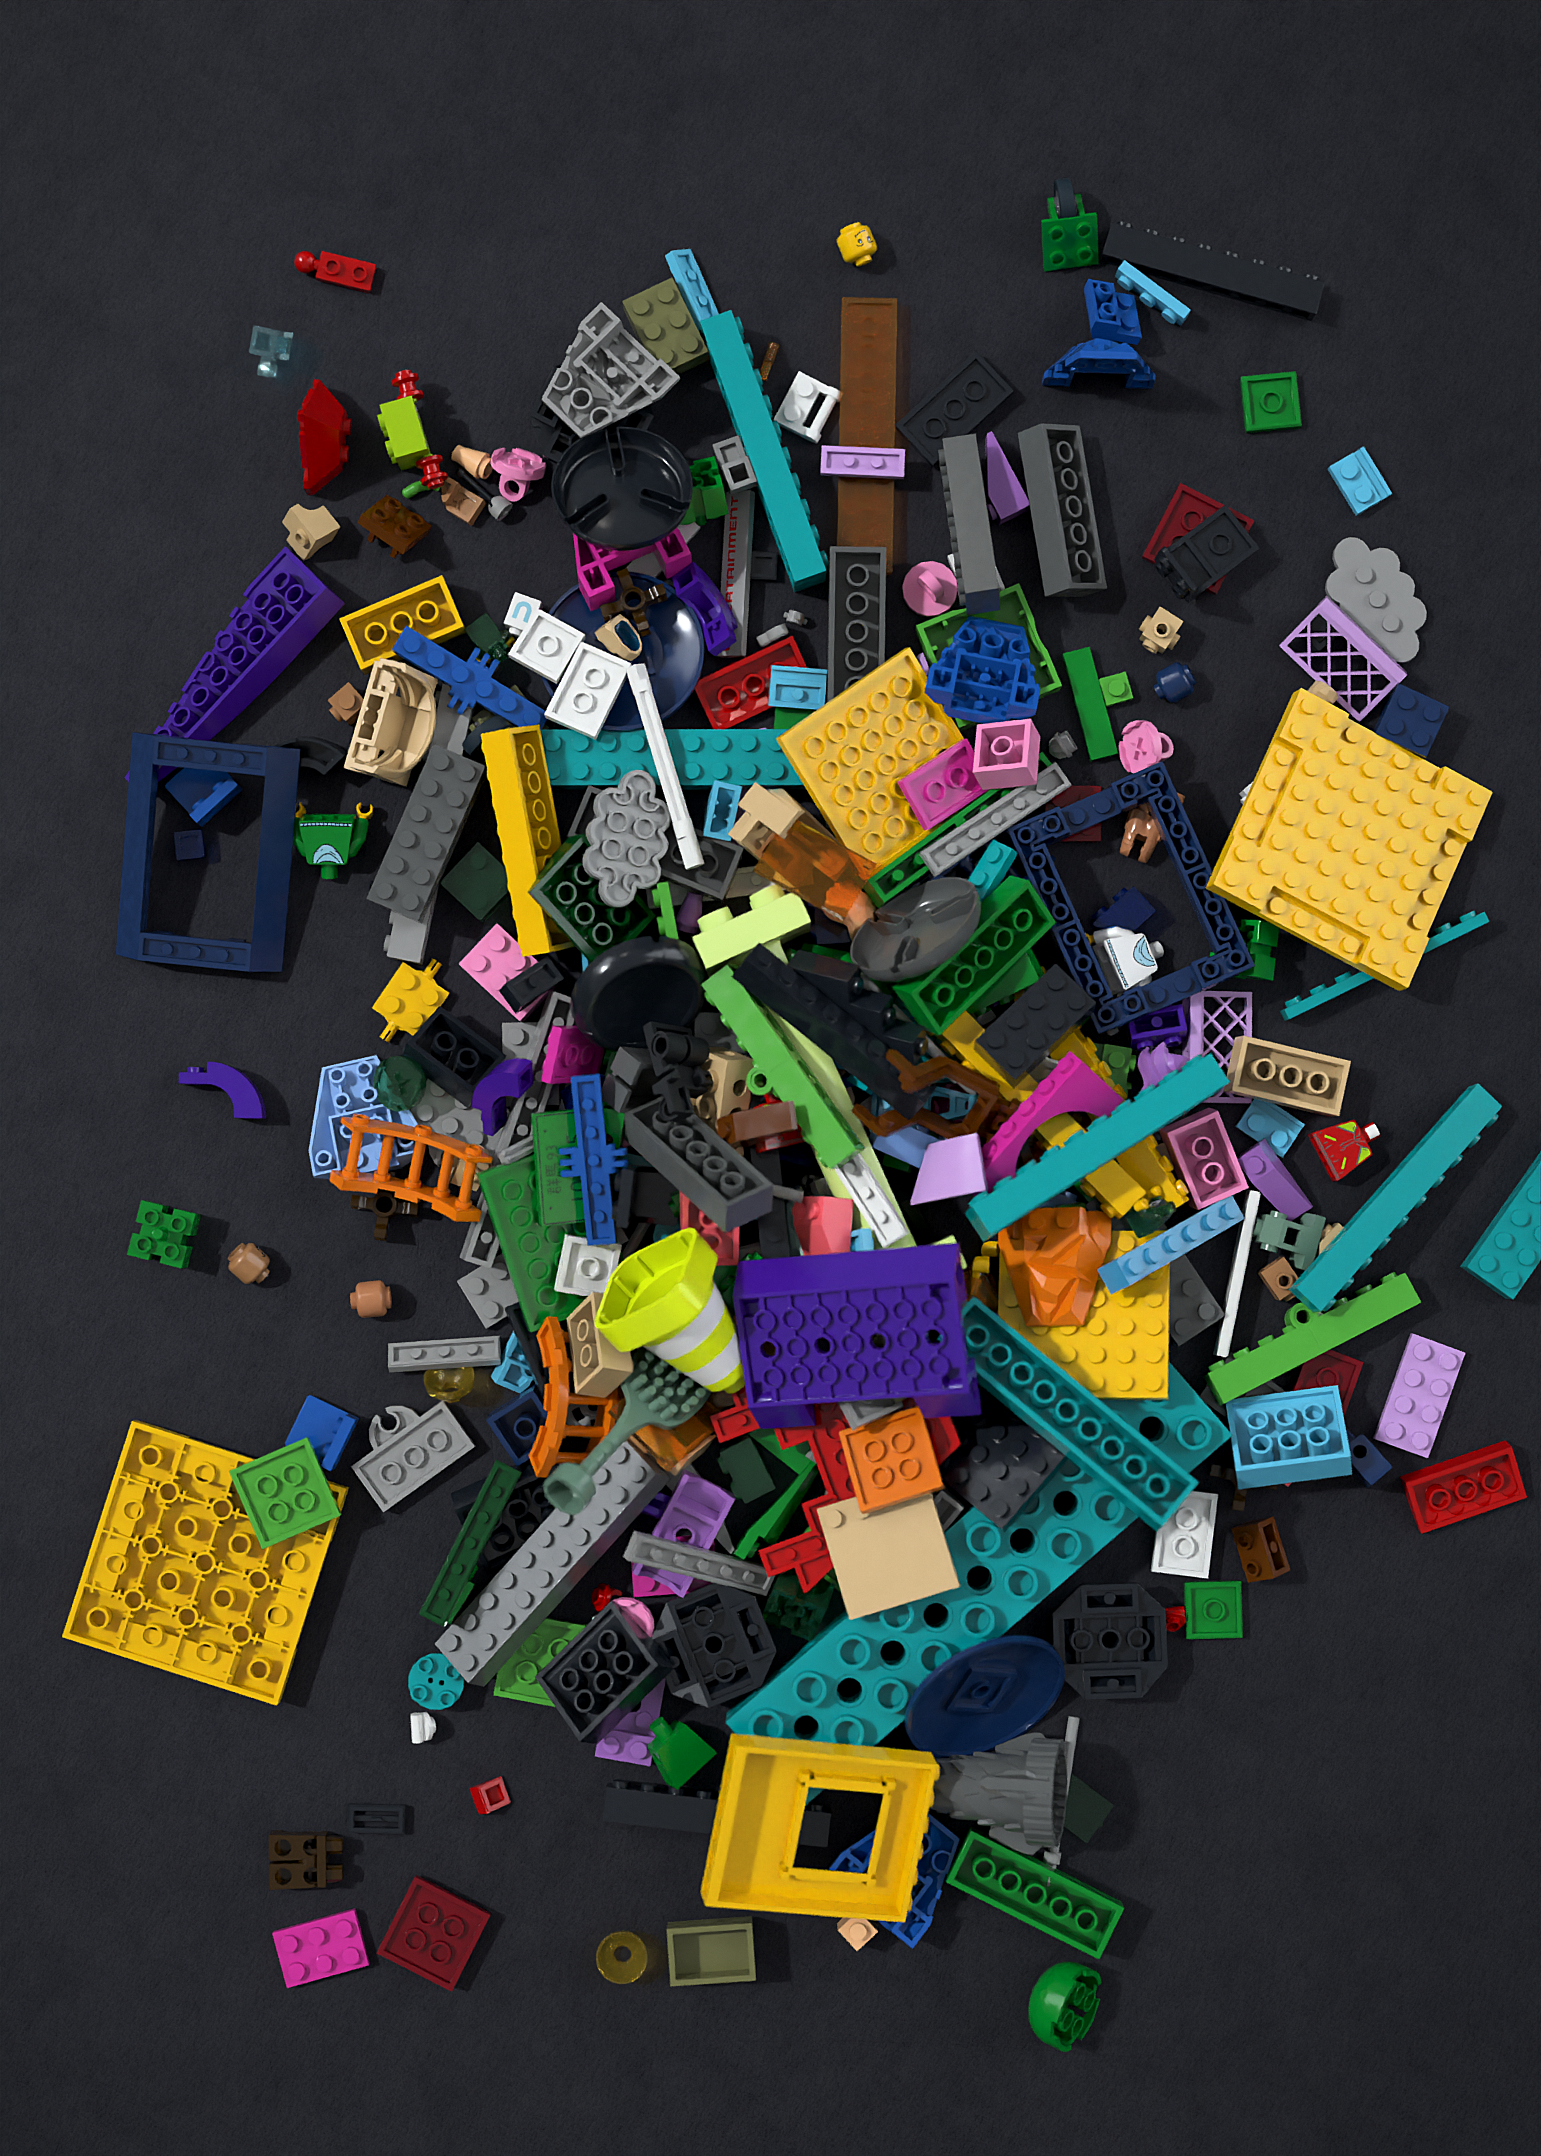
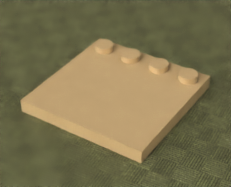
(887, 1553)

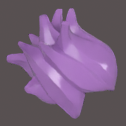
(1158, 1064)

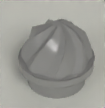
(1062, 745)

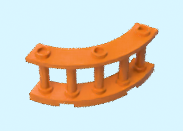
(411, 1188)
(557, 1399)

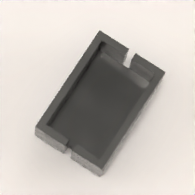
(631, 1080)

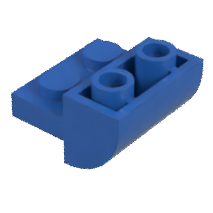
(1111, 313)

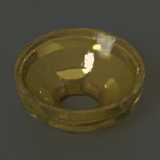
(439, 1380)
(618, 1971)

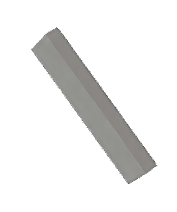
(444, 1354)

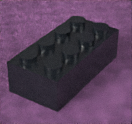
(1034, 1025)

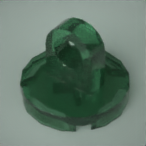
(399, 1083)

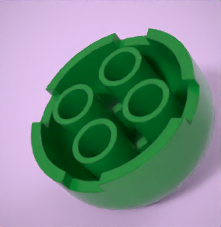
(1049, 2002)

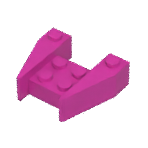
(594, 563)

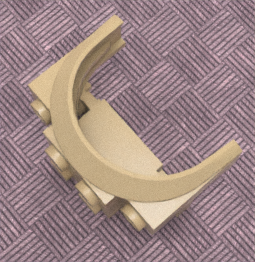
(393, 724)
(769, 814)

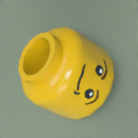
(857, 244)

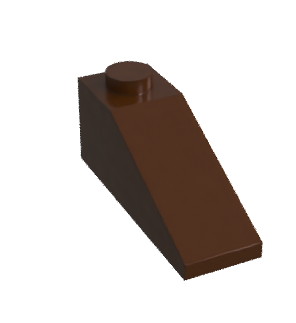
(757, 1124)

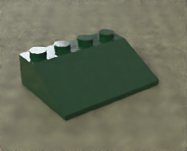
(576, 907)

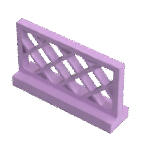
(1361, 641)
(1194, 1043)

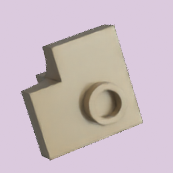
(309, 529)

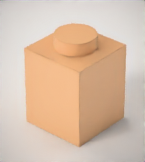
(857, 1930)

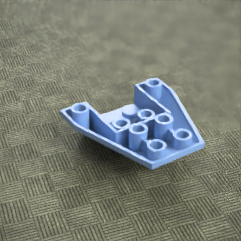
(348, 1091)

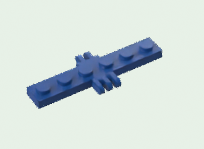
(468, 680)
(593, 1159)

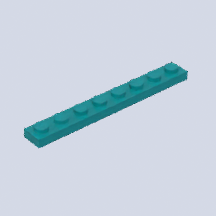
(1347, 981)

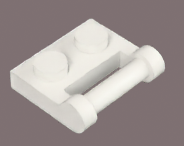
(799, 404)

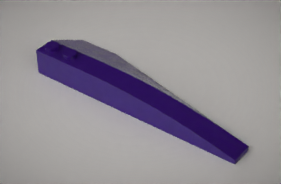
(274, 625)

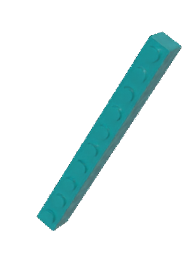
(1395, 1198)

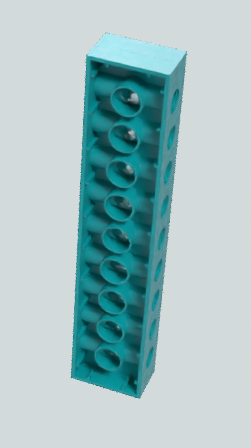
(974, 1613)

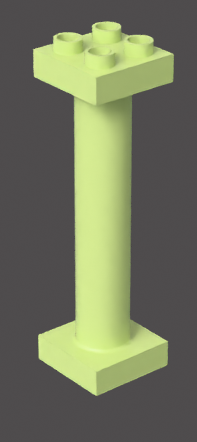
(773, 922)

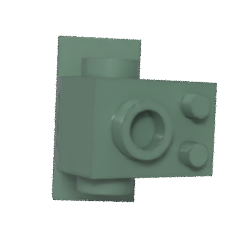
(1271, 1231)

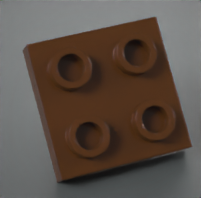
(394, 525)

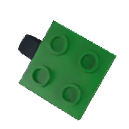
(1068, 238)

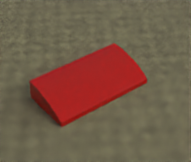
(743, 686)
(1463, 1486)

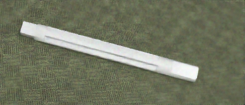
(665, 767)

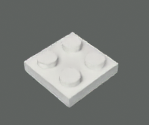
(546, 645)
(585, 1267)

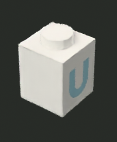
(520, 612)

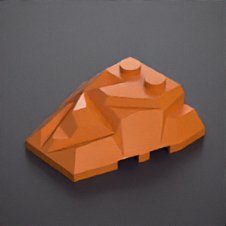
(1055, 1263)

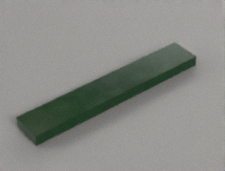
(470, 1543)

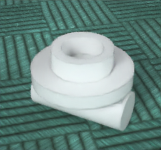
(422, 1727)

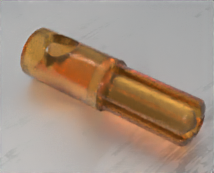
(768, 360)

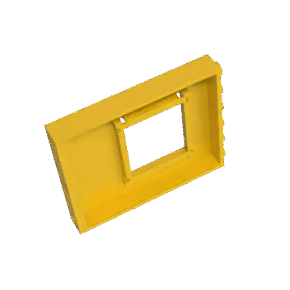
(762, 1819)

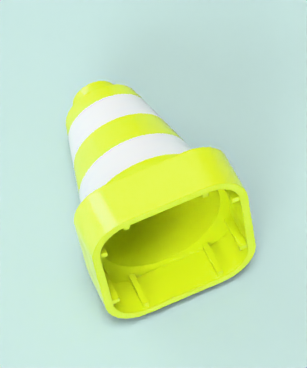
(674, 1310)

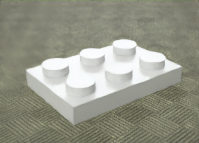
(588, 690)
(1187, 1537)

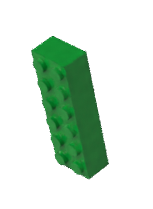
(1008, 926)
(1020, 1888)

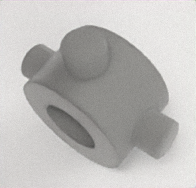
(795, 618)

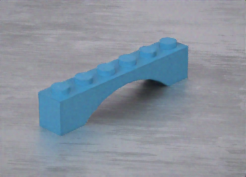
(1170, 1244)

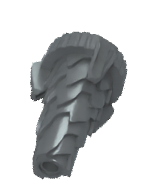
(1013, 1791)

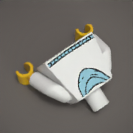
(1125, 958)

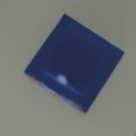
(189, 845)

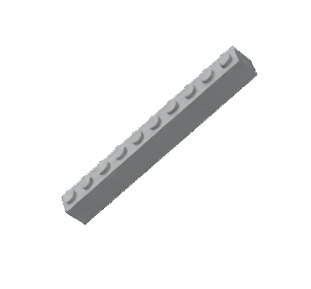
(409, 937)
(481, 1239)

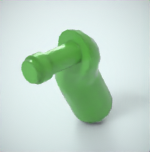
(415, 488)

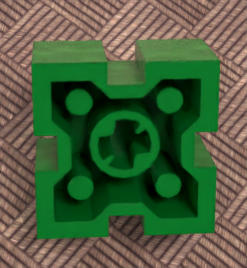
(707, 493)
(1258, 938)
(164, 1234)

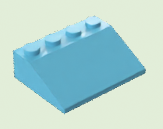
(1288, 1437)

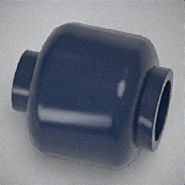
(1175, 682)

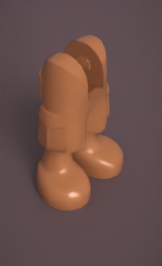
(1141, 826)

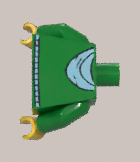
(330, 838)

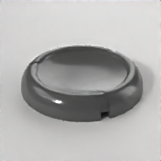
(917, 930)

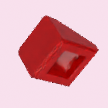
(490, 1795)

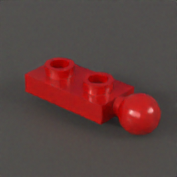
(338, 270)

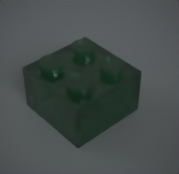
(478, 882)
(747, 1469)

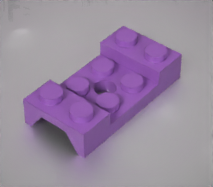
(694, 1506)
(632, 1734)

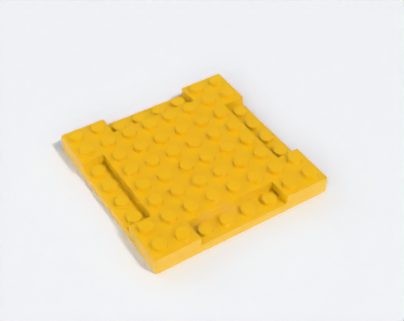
(1348, 840)
(183, 1573)

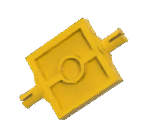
(410, 999)

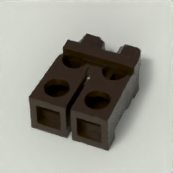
(302, 1859)

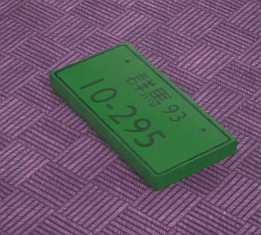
(557, 1196)

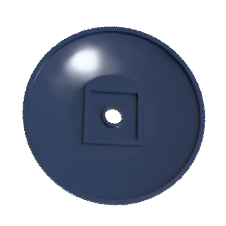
(670, 653)
(984, 1696)

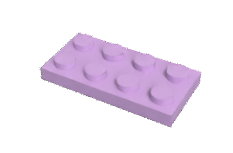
(1419, 1395)

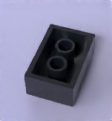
(452, 1055)

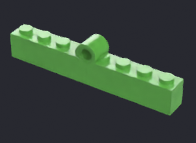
(784, 1068)
(1312, 1338)

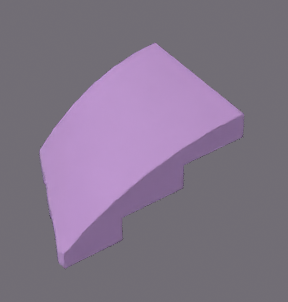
(950, 1170)

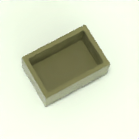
(666, 326)
(711, 1951)

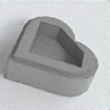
(773, 635)

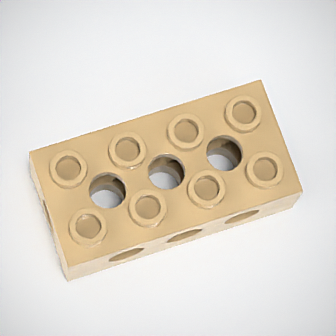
(722, 1096)

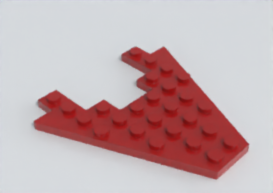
(810, 1551)

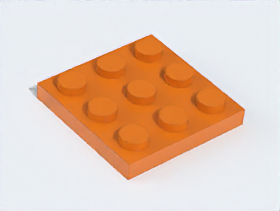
(891, 1460)

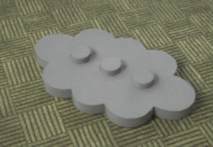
(1377, 597)
(627, 838)

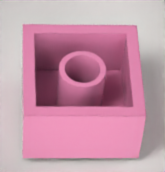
(1006, 754)

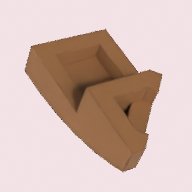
(461, 501)

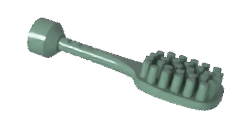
(654, 1396)

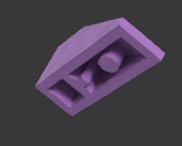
(1003, 489)
(1273, 1180)

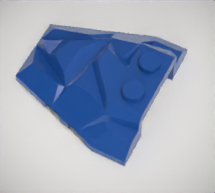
(1101, 357)
(985, 674)
(938, 1853)

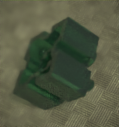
(795, 1609)

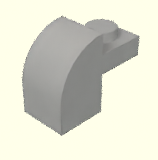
(734, 465)

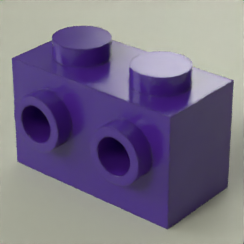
(1161, 1026)

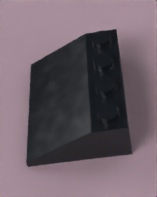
(519, 1520)
(603, 1673)

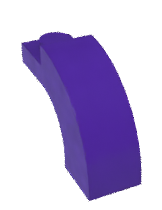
(709, 605)
(506, 1079)
(242, 1091)

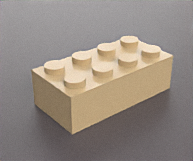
(1287, 1076)

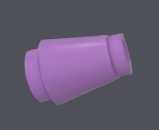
(689, 913)

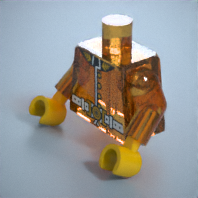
(978, 1277)

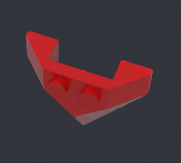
(322, 437)

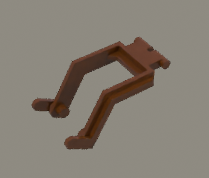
(981, 1119)

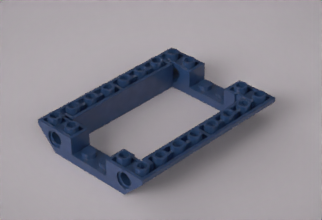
(281, 775)
(1155, 789)

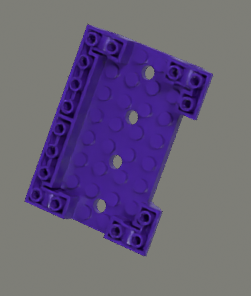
(847, 1301)

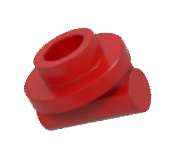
(1175, 1618)

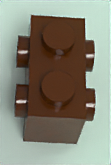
(1260, 1549)

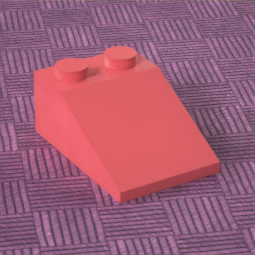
(823, 1224)
(724, 1244)

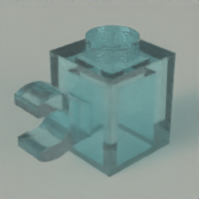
(270, 345)

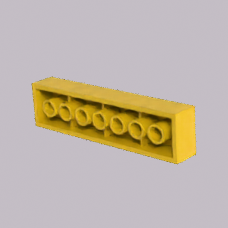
(525, 828)

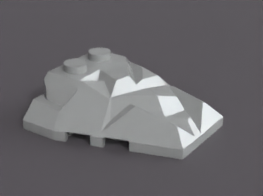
(605, 376)

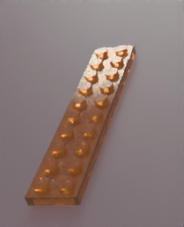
(867, 418)

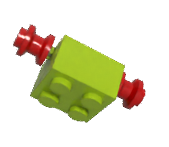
(404, 428)

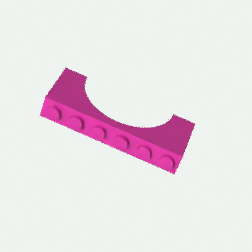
(1066, 1089)

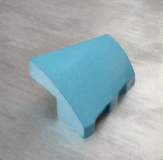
(514, 1370)

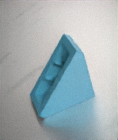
(721, 810)

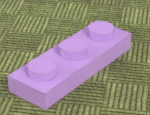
(862, 462)

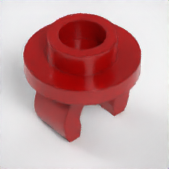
(602, 1595)

